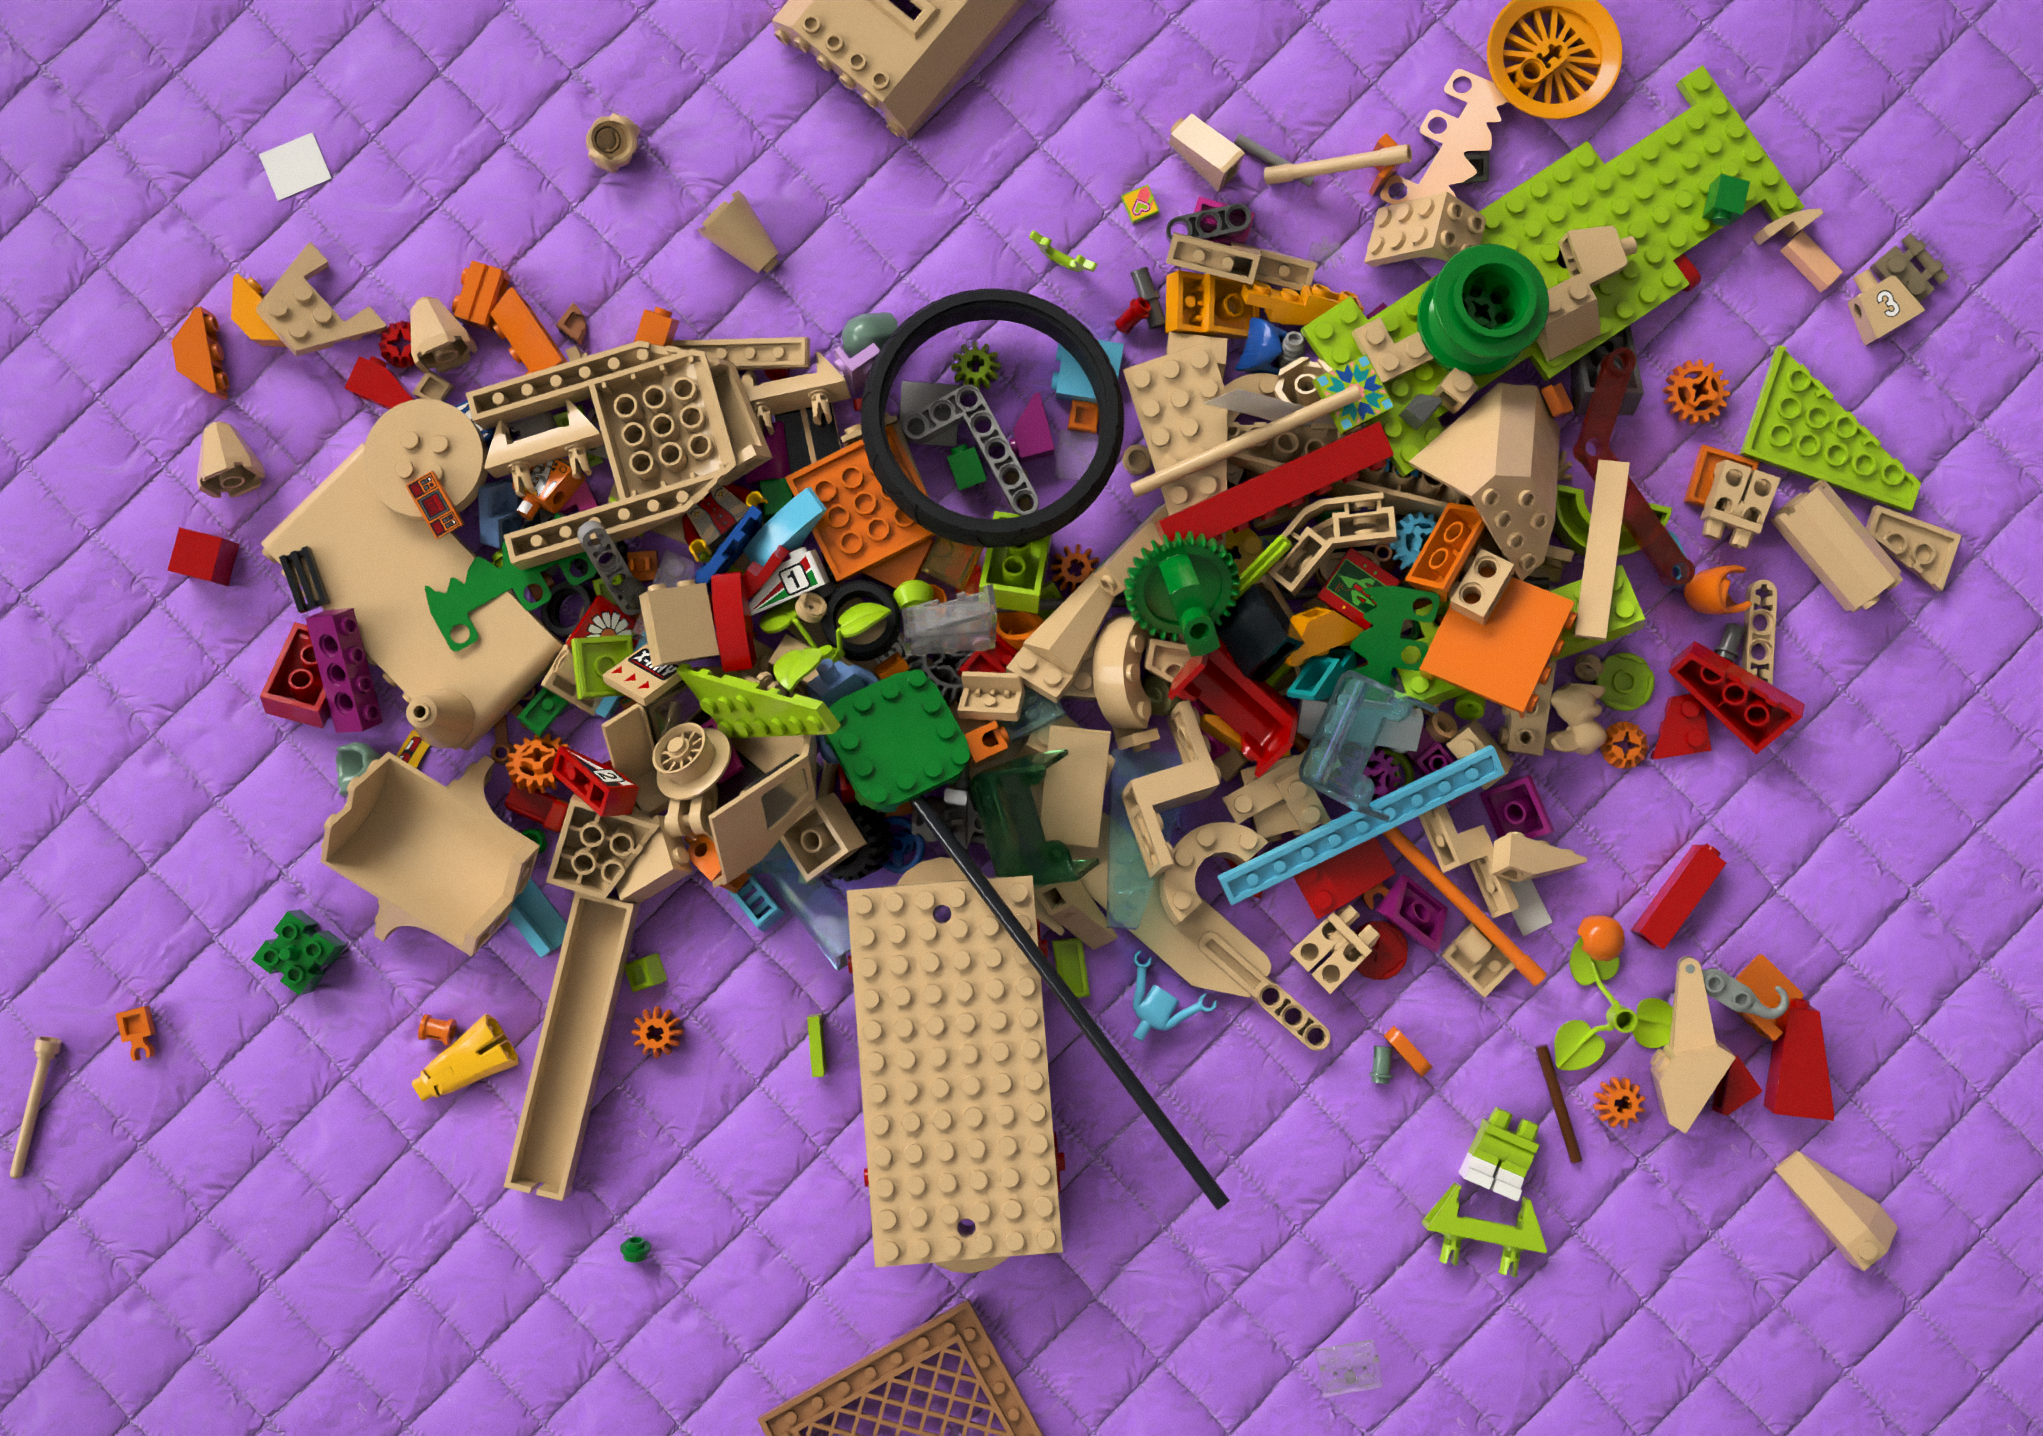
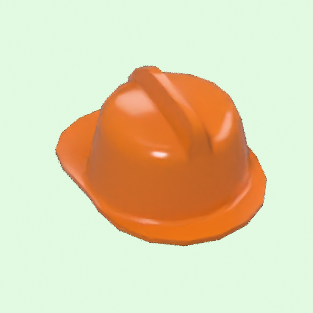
(1017, 627)

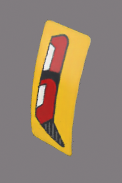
(413, 749)

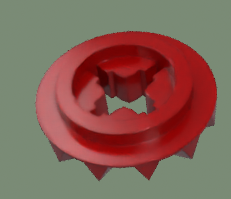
(392, 353)

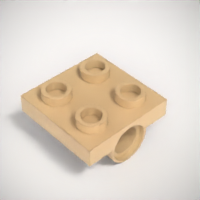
(562, 682)
(1477, 960)

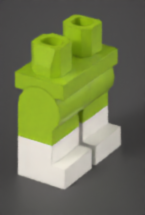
(1501, 1156)

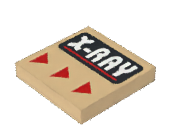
(639, 680)

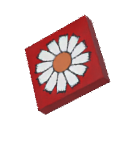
(603, 620)

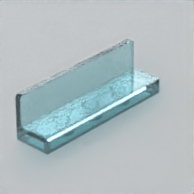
(817, 913)

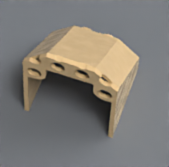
(1507, 464)

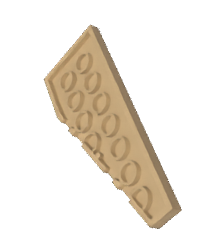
(1178, 424)

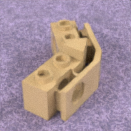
(1337, 532)

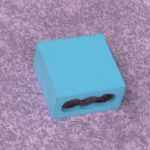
(1072, 380)

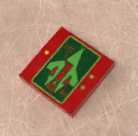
(1345, 587)

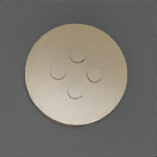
(423, 439)

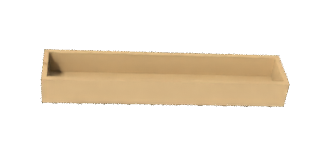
(571, 1046)

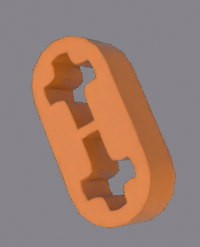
(1408, 1051)

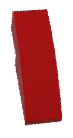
(733, 622)

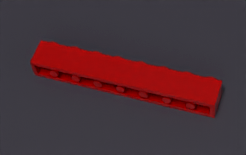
(1281, 486)

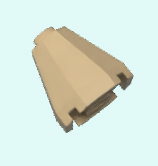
(438, 337)
(1296, 381)
(227, 462)

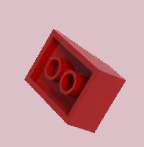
(295, 683)
(1344, 877)

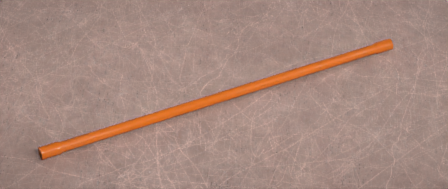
(1521, 961)

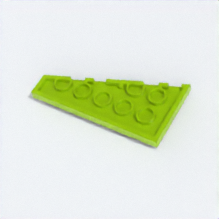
(749, 711)

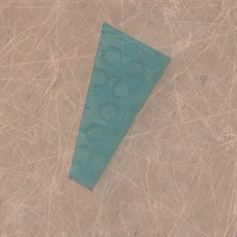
(1127, 875)

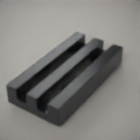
(295, 556)

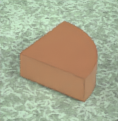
(573, 324)

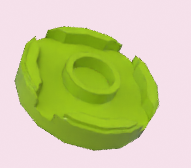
(1626, 682)

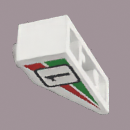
(791, 579)

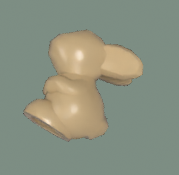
(1577, 707)

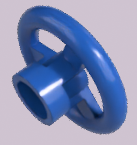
(910, 843)

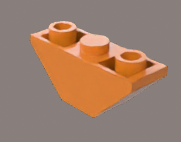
(200, 354)

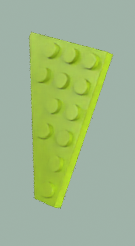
(1812, 436)

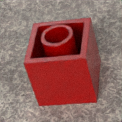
(203, 556)

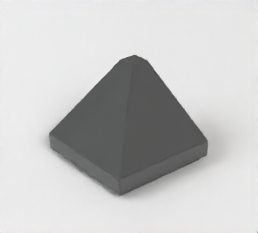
(1480, 162)

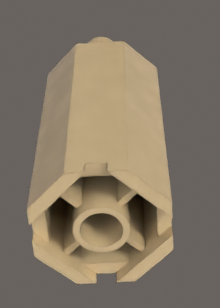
(1837, 547)

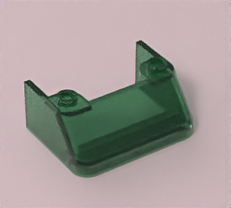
(1013, 824)

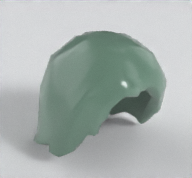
(867, 329)
(353, 761)

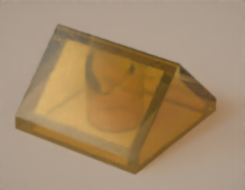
(950, 562)

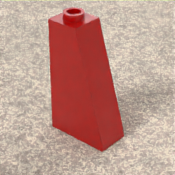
(1798, 1066)

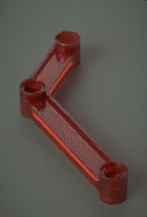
(1637, 513)

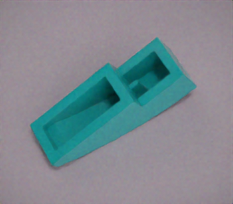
(1321, 674)

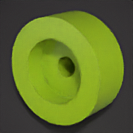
(1469, 706)

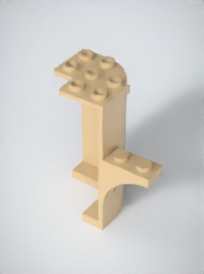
(429, 851)

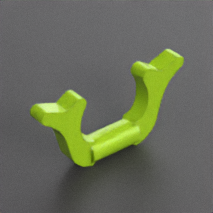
(1077, 265)

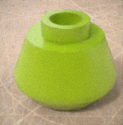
(913, 593)

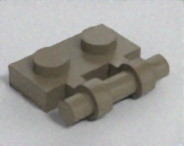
(1899, 265)

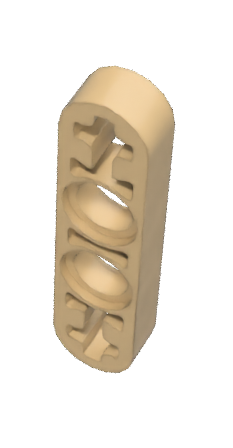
(1766, 637)

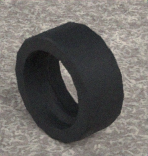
(559, 593)

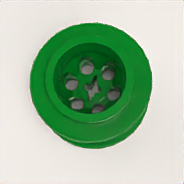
(1448, 310)

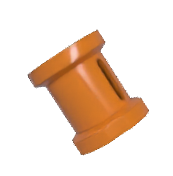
(437, 1029)

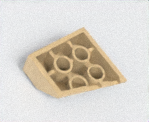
(597, 849)

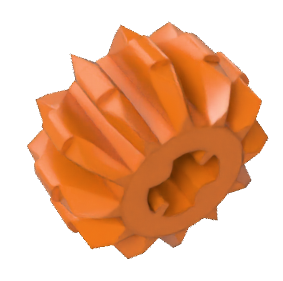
(1065, 566)
(656, 1043)
(1619, 1114)

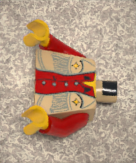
(717, 516)

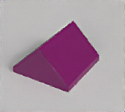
(1517, 808)
(1414, 912)

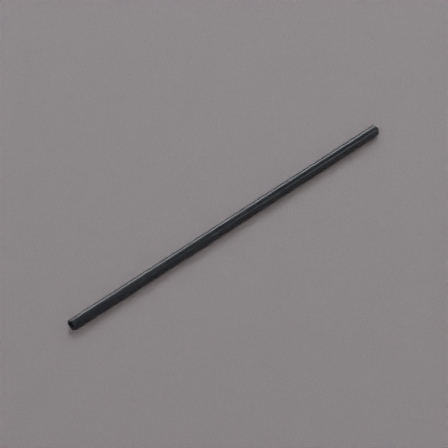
(1071, 1003)

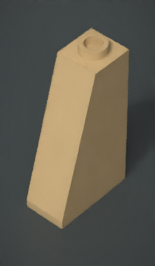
(1114, 570)

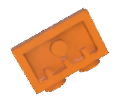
(1762, 979)

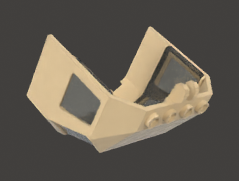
(751, 805)

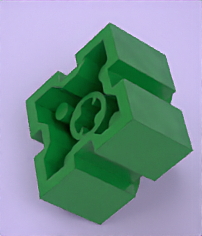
(299, 952)

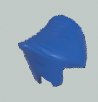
(1261, 347)

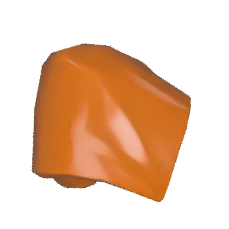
(1709, 591)

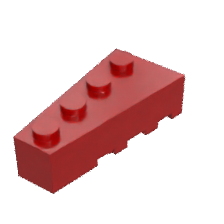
(1736, 697)

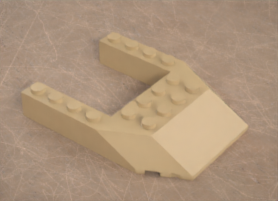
(657, 429)

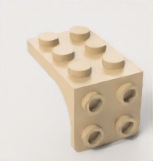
(1424, 227)

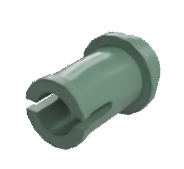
(1381, 1065)

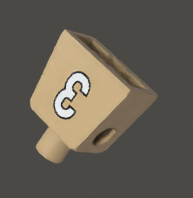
(1881, 306)

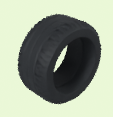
(871, 590)

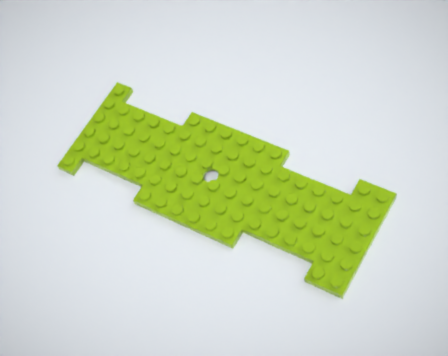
(1645, 193)

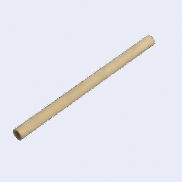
(1246, 441)

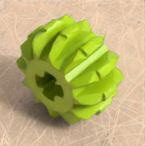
(975, 355)

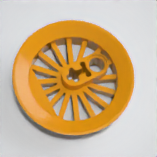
(1589, 27)

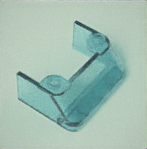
(1348, 737)

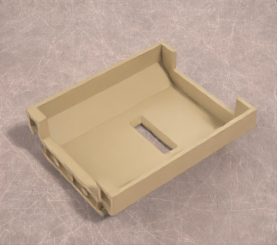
(887, 55)

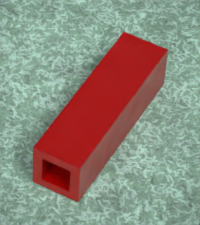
(1679, 895)

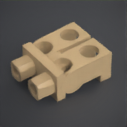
(1738, 502)
(1345, 945)

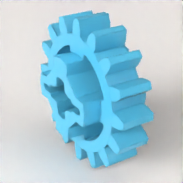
(1411, 536)

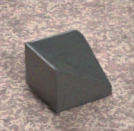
(1420, 410)

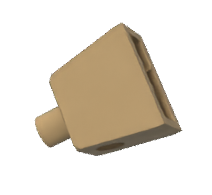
(1596, 253)

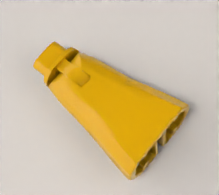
(472, 1057)

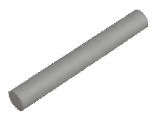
(1266, 155)

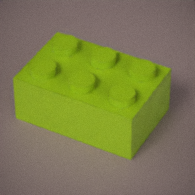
(1016, 572)

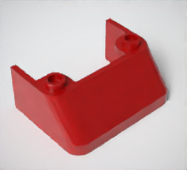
(1249, 707)

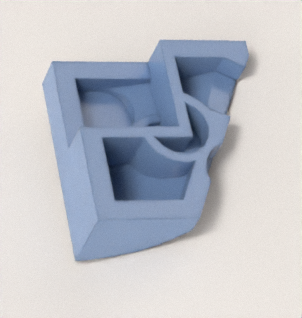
(498, 512)

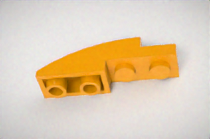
(1289, 306)

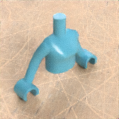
(1158, 1005)

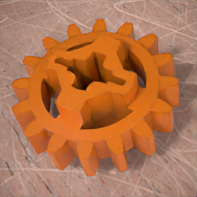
(1709, 391)
(534, 763)

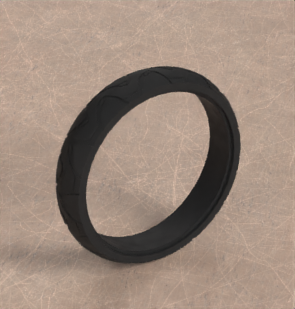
(1016, 308)

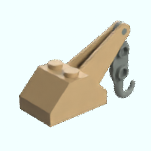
(1694, 1059)

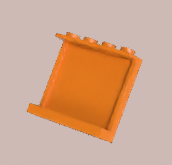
(1509, 652)

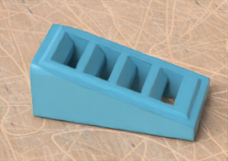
(769, 917)

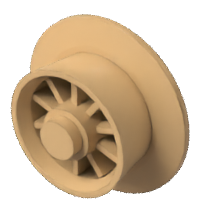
(690, 760)

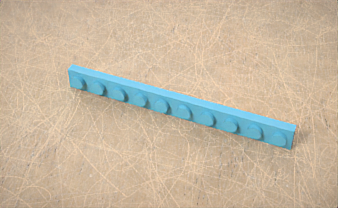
(1358, 827)

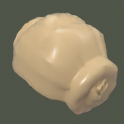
(612, 141)

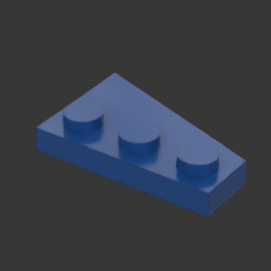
(731, 548)

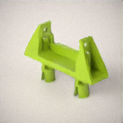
(1514, 1239)

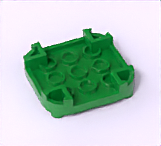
(897, 740)

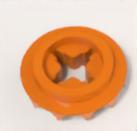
(1614, 754)

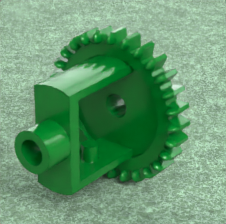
(1183, 590)

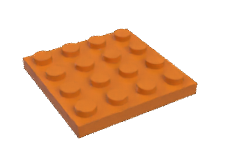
(860, 518)

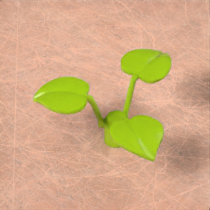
(798, 664)
(1579, 1045)

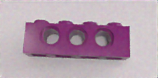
(344, 670)

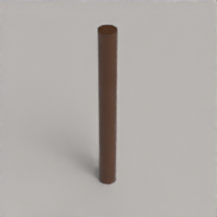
(1558, 1103)

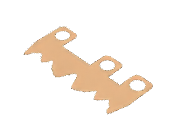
(1461, 135)

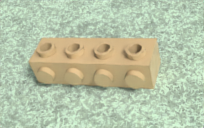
(1528, 734)

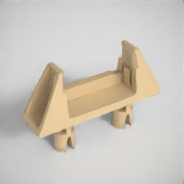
(796, 393)
(519, 456)

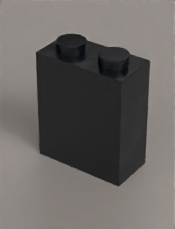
(1258, 634)

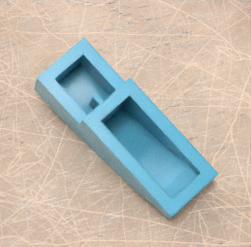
(787, 527)

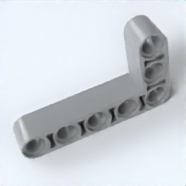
(984, 441)

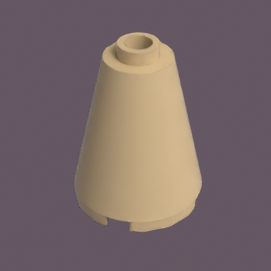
(740, 233)
(441, 717)

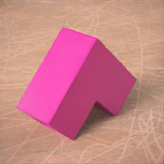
(581, 499)

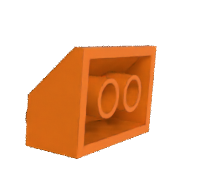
(525, 333)
(1447, 550)

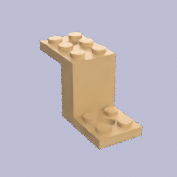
(1170, 788)

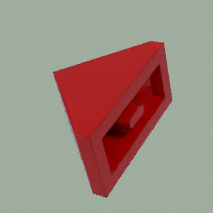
(1735, 1089)

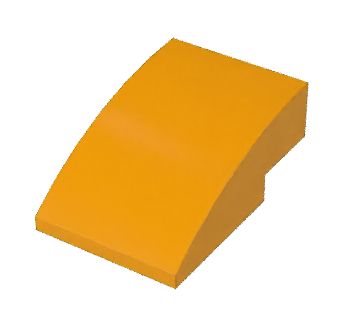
(1207, 306)

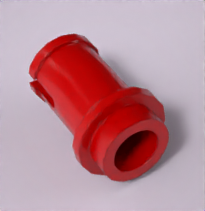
(1137, 311)

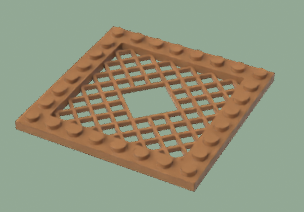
(954, 1325)

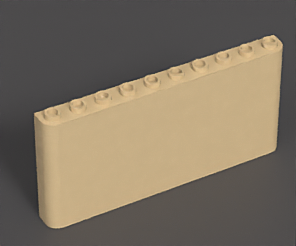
(381, 568)

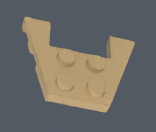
(303, 316)

